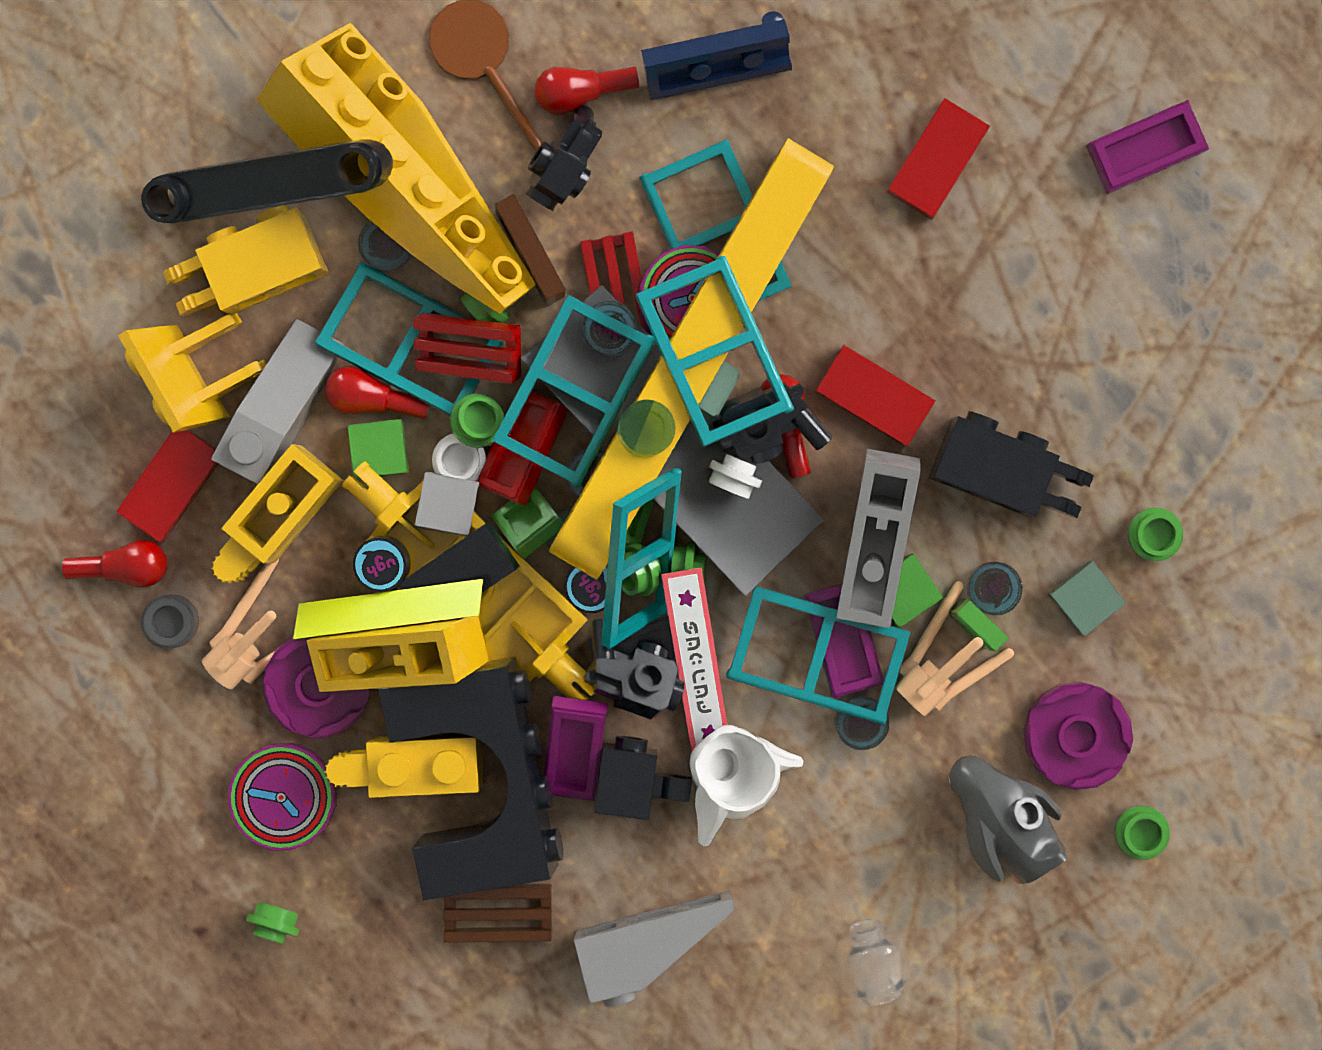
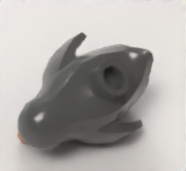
(1006, 821)

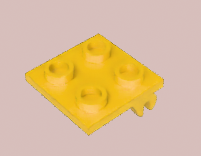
(172, 378)

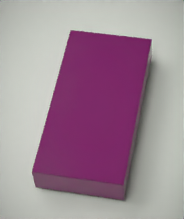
(1147, 147)
(850, 654)
(575, 747)

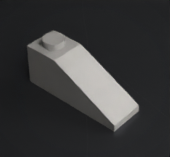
(276, 404)
(878, 538)
(637, 949)

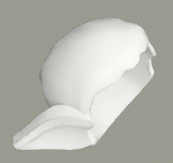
(734, 776)

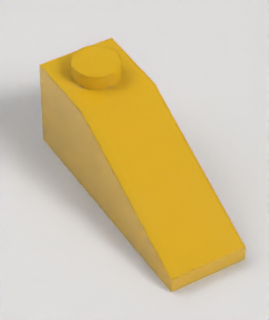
(399, 655)

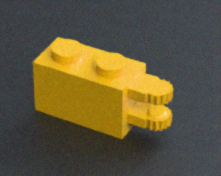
(251, 263)
(275, 513)
(412, 766)

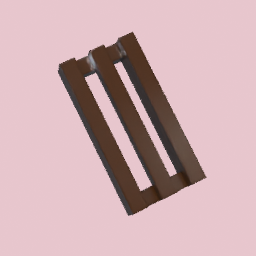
(530, 249)
(500, 934)

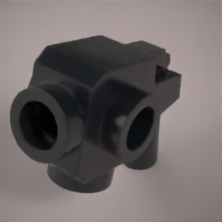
(561, 167)
(764, 439)
(635, 682)

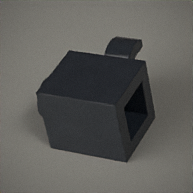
(630, 780)

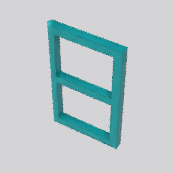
(722, 148)
(677, 366)
(537, 371)
(390, 374)
(620, 569)
(807, 693)

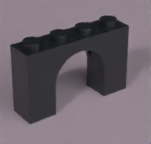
(519, 841)

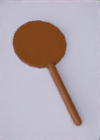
(471, 43)

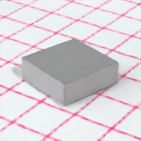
(446, 504)

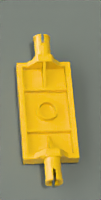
(517, 615)

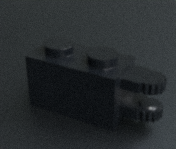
(1003, 468)

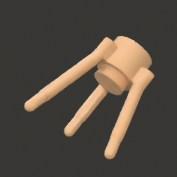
(235, 655)
(926, 684)

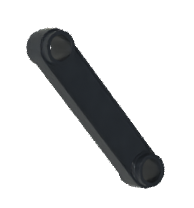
(267, 181)

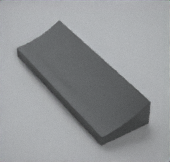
(735, 532)

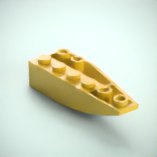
(428, 203)

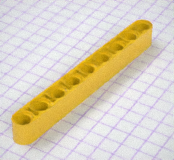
(753, 255)

